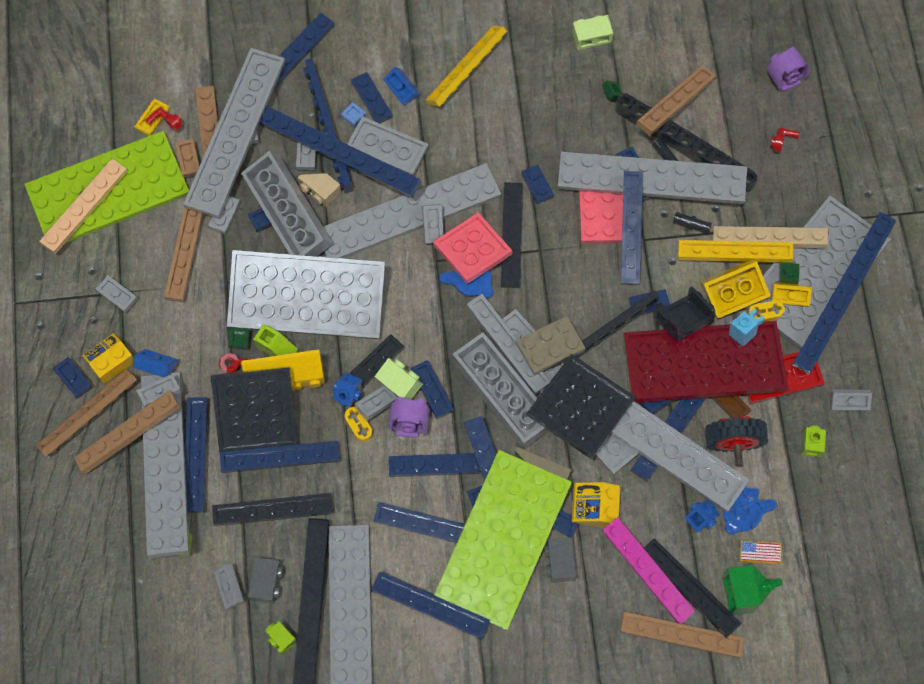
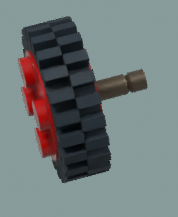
(736, 435)

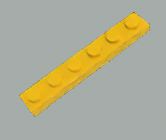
(465, 66)
(735, 251)

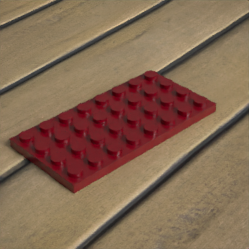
(704, 364)

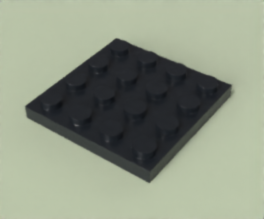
(581, 406)
(254, 409)

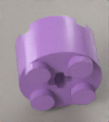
(788, 69)
(408, 417)

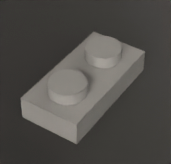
(305, 158)
(432, 222)
(223, 223)
(116, 294)
(158, 388)
(851, 399)
(375, 402)
(228, 586)

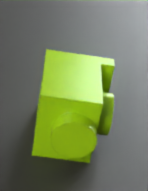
(280, 637)

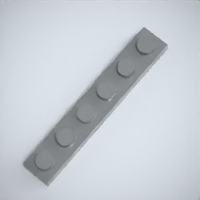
(506, 342)

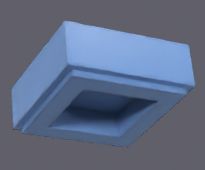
(353, 114)

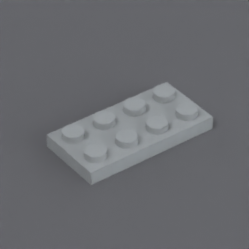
(388, 145)

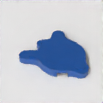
(478, 286)
(747, 511)

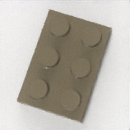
(550, 345)

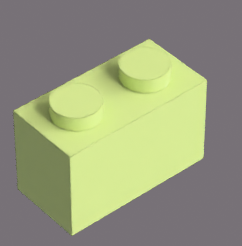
(592, 32)
(398, 379)

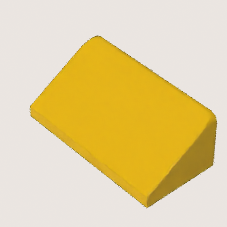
(791, 293)

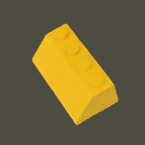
(305, 367)

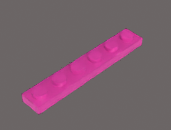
(648, 570)

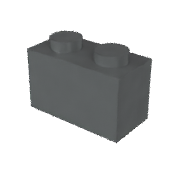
(561, 560)
(265, 580)

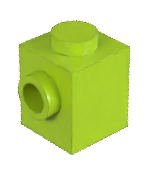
(813, 441)

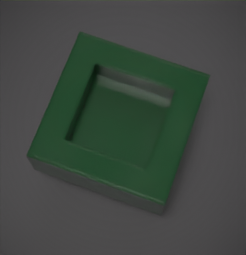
(612, 89)
(789, 273)
(239, 338)

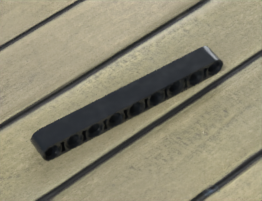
(680, 134)
(311, 601)

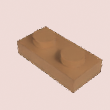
(187, 157)

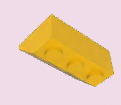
(735, 288)

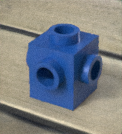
(347, 389)
(702, 516)

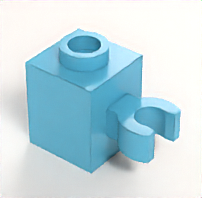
(745, 327)

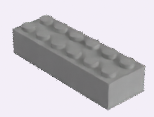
(286, 206)
(499, 388)

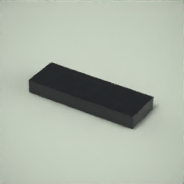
(375, 360)

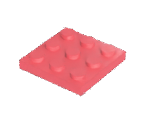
(600, 217)
(472, 248)

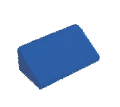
(401, 86)
(154, 363)

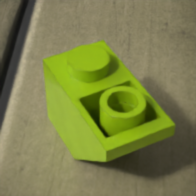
(273, 342)

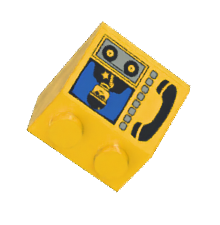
(109, 358)
(595, 503)

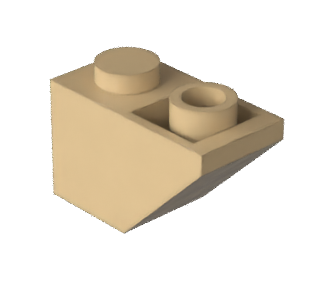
(321, 187)

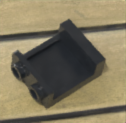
(685, 315)

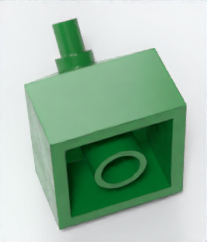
(747, 589)

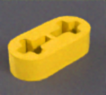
(767, 306)
(355, 426)

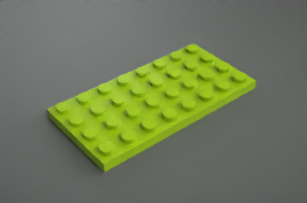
(149, 183)
(503, 539)

